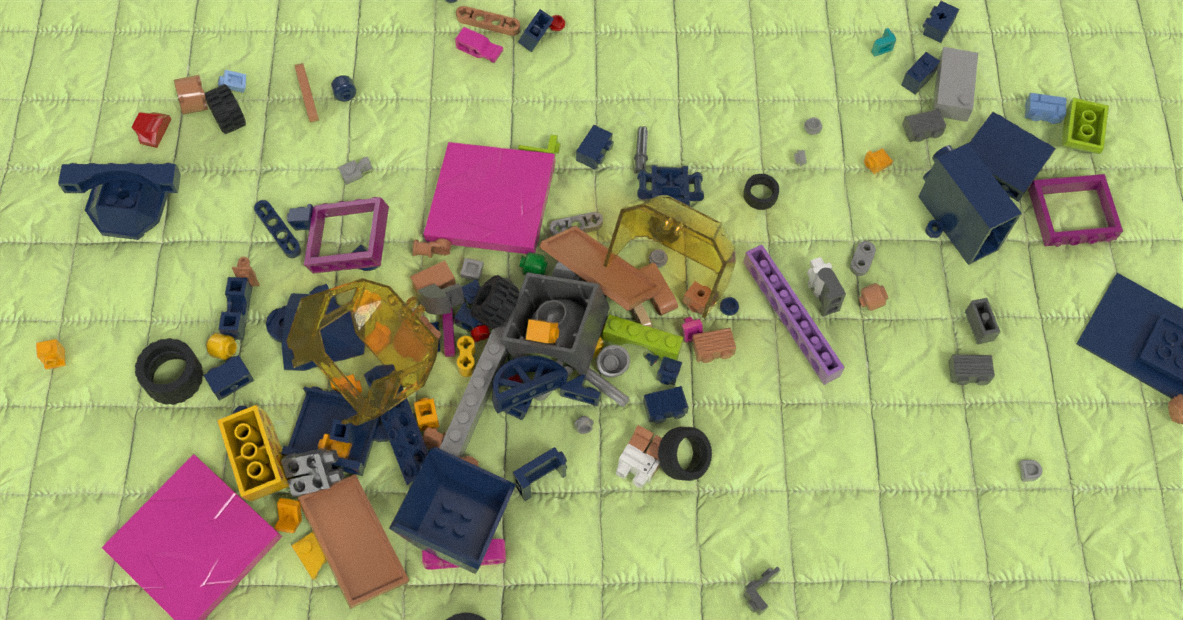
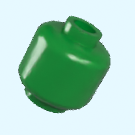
(533, 263)

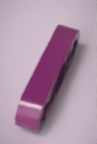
(448, 331)

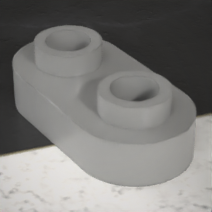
(864, 257)

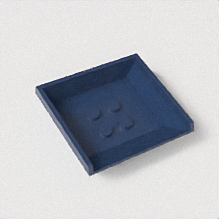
(453, 509)

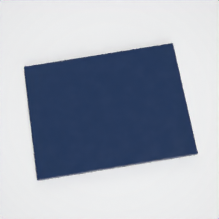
(1122, 328)

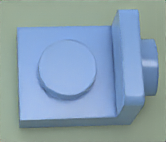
(234, 80)

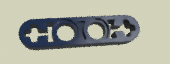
(278, 228)

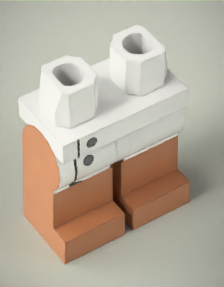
(636, 461)

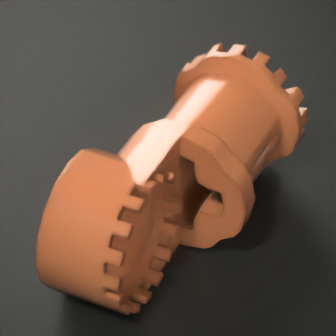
(440, 246)

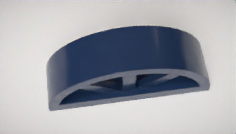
(519, 393)

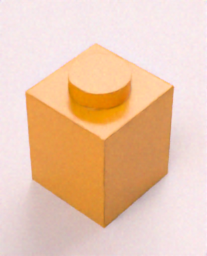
(542, 331)

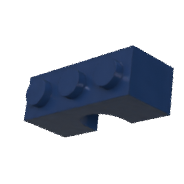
(238, 300)

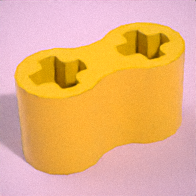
(466, 356)

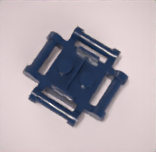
(670, 182)

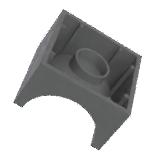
(573, 304)

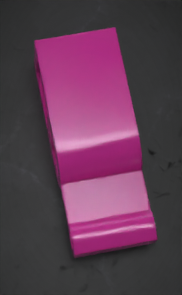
(477, 45)

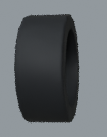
(761, 179)

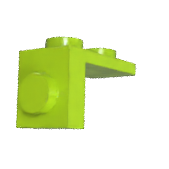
(553, 146)

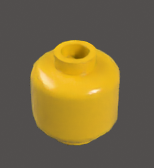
(221, 346)

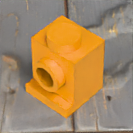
(51, 354)
(426, 406)

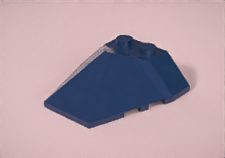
(337, 337)

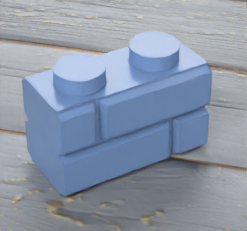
(1045, 108)

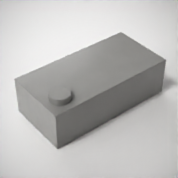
(955, 83)

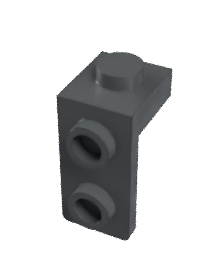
(755, 601)

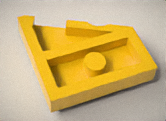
(310, 554)

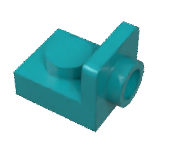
(884, 44)

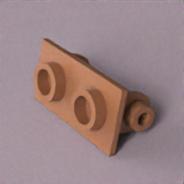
(244, 270)

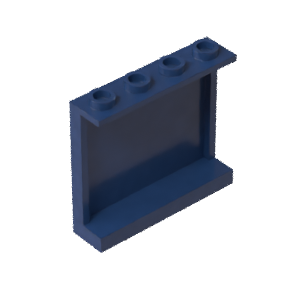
(1010, 154)
(317, 419)

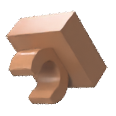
(433, 438)

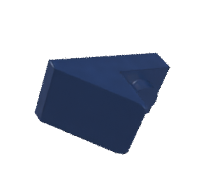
(575, 390)

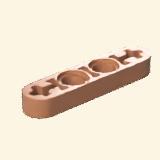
(487, 22)
(306, 92)

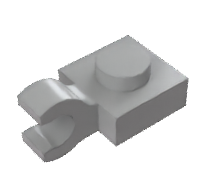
(353, 171)

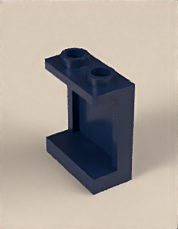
(537, 469)

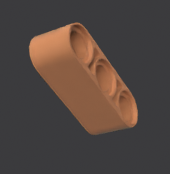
(665, 300)

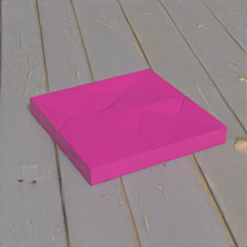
(490, 198)
(192, 542)

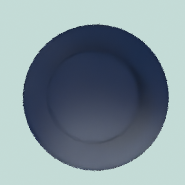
(729, 306)

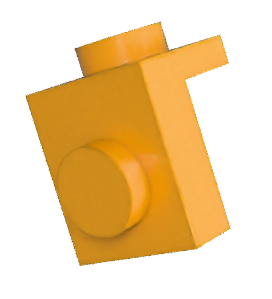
(289, 515)

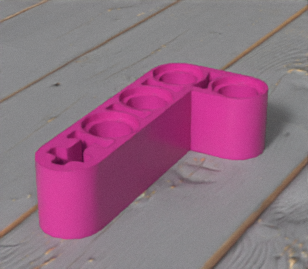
(495, 555)

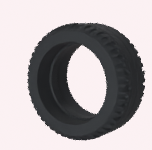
(701, 453)

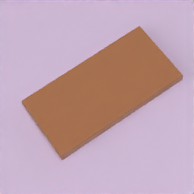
(586, 258)
(353, 541)

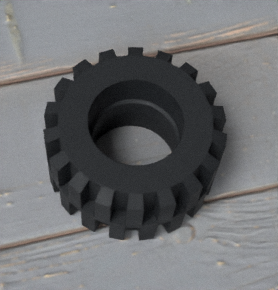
(225, 109)
(494, 301)

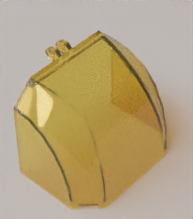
(681, 230)

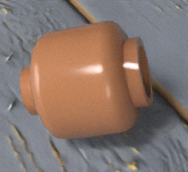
(873, 297)

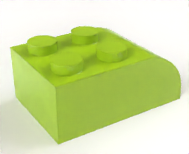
(1085, 126)

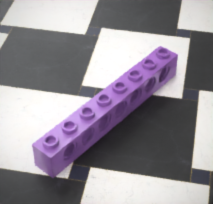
(793, 314)

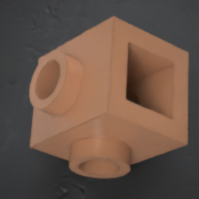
(697, 297)

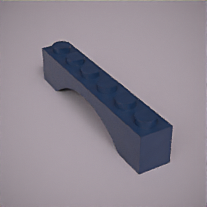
(83, 177)

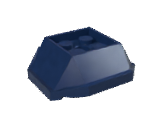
(125, 217)

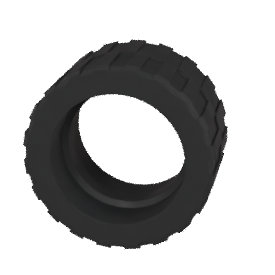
(160, 352)

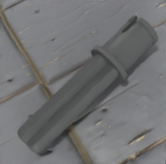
(641, 149)

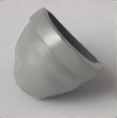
(613, 361)

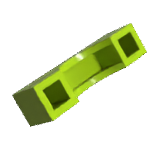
(623, 331)

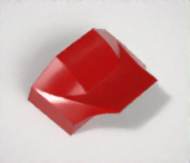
(151, 127)

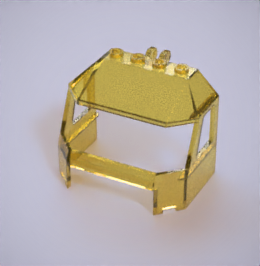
(385, 327)

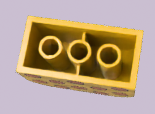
(254, 452)

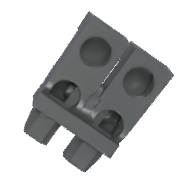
(311, 471)

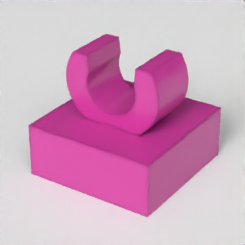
(690, 328)

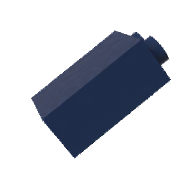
(968, 202)

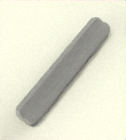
(607, 387)

